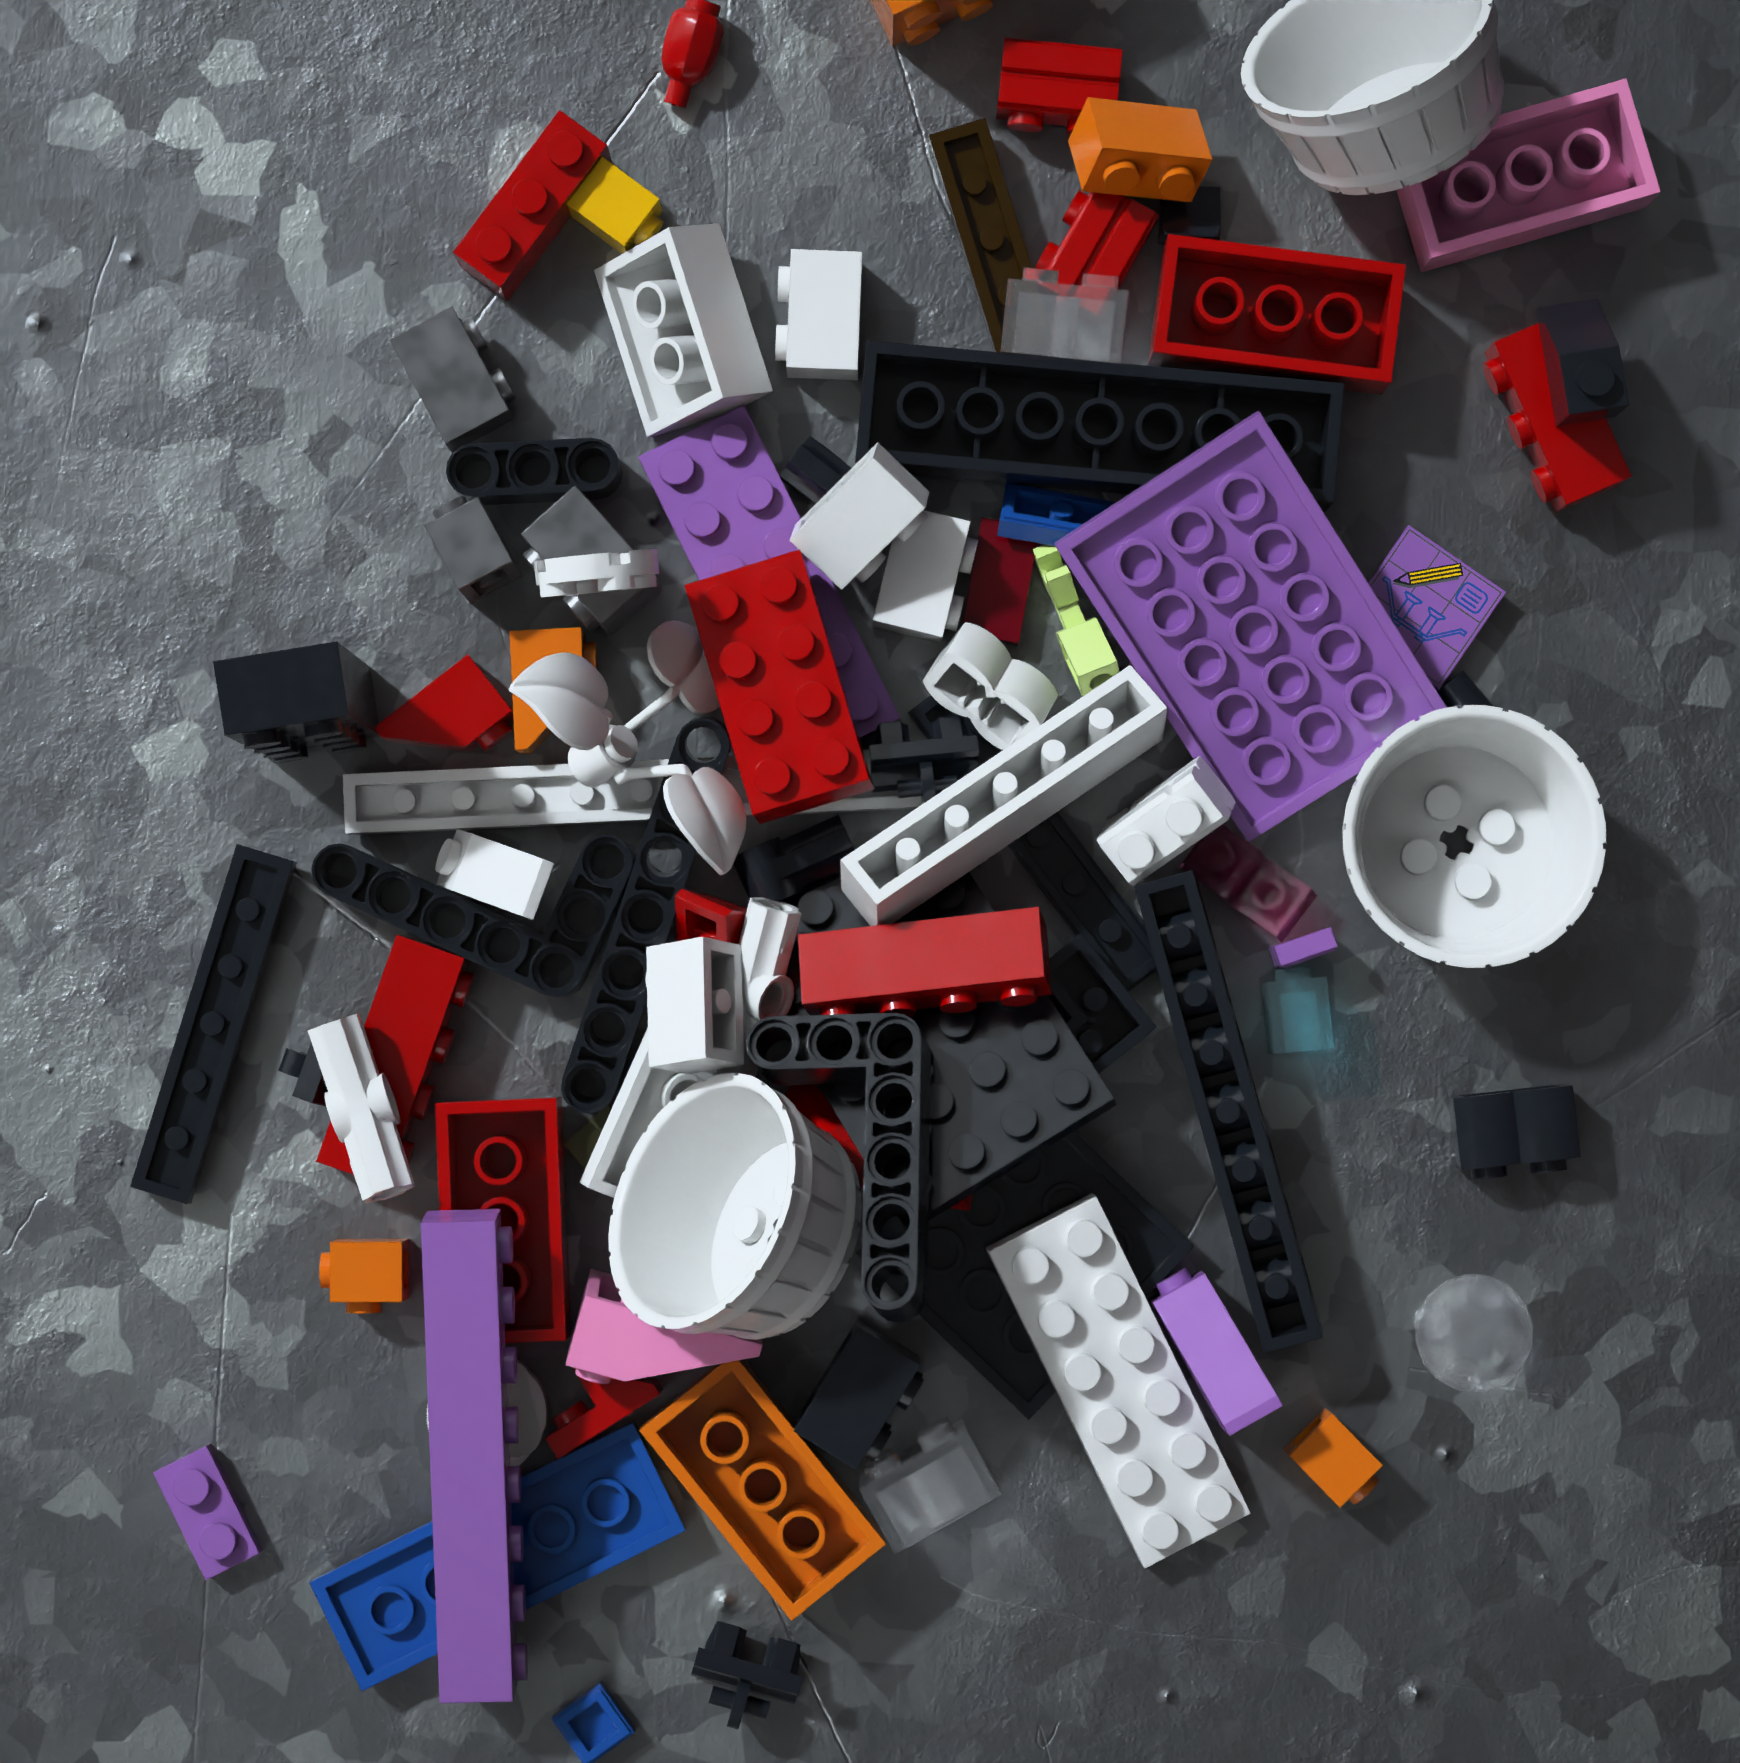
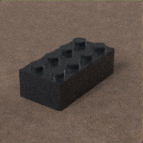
(297, 701)

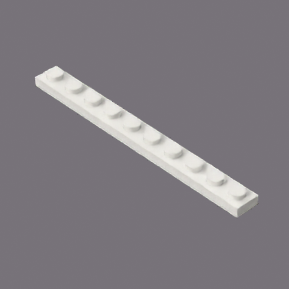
(530, 798)

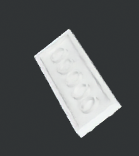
(1118, 1380)

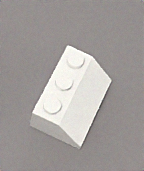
(682, 328)

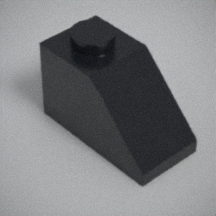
(1581, 362)

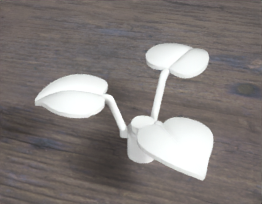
(571, 703)

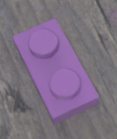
(208, 1511)

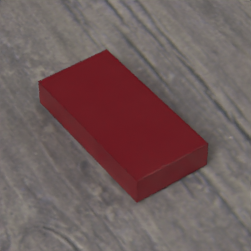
(999, 583)

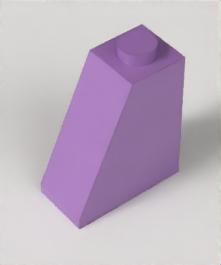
(1213, 1350)

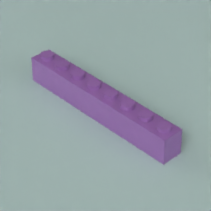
(471, 1455)

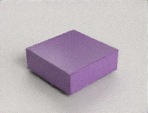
(1303, 948)

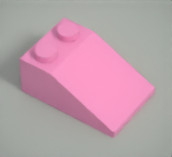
(619, 1345)

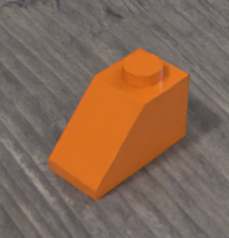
(527, 648)

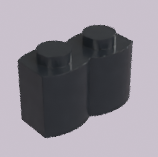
(1514, 1128)

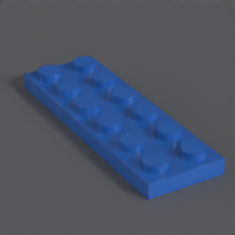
(576, 1522)

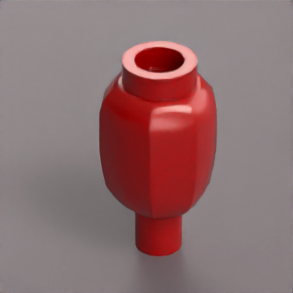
(690, 48)

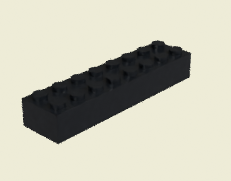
(1078, 418)

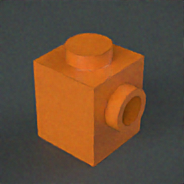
(366, 1273)

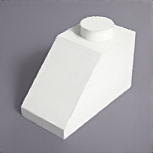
(493, 873)

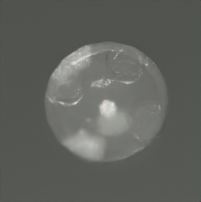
(1473, 1333)

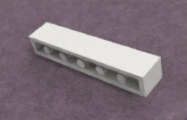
(1003, 798)

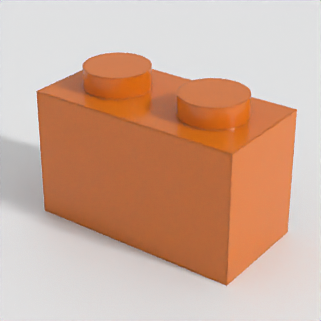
(1139, 150)

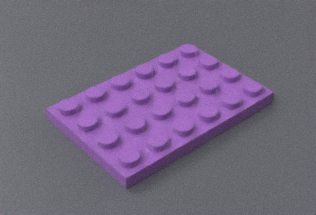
(1250, 624)

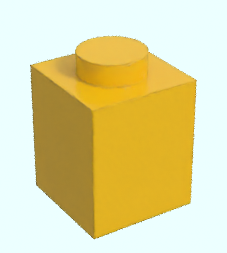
(616, 207)

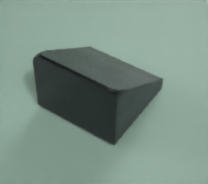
(1192, 219)

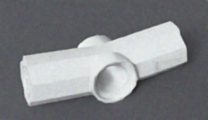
(766, 952)
(362, 1109)

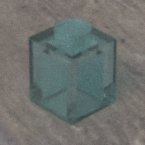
(1297, 1012)

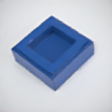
(593, 1723)

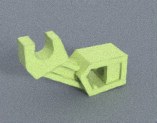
(1081, 641)

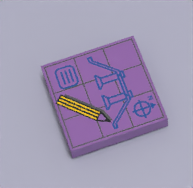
(1433, 601)

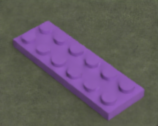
(736, 513)

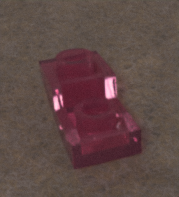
(1249, 882)

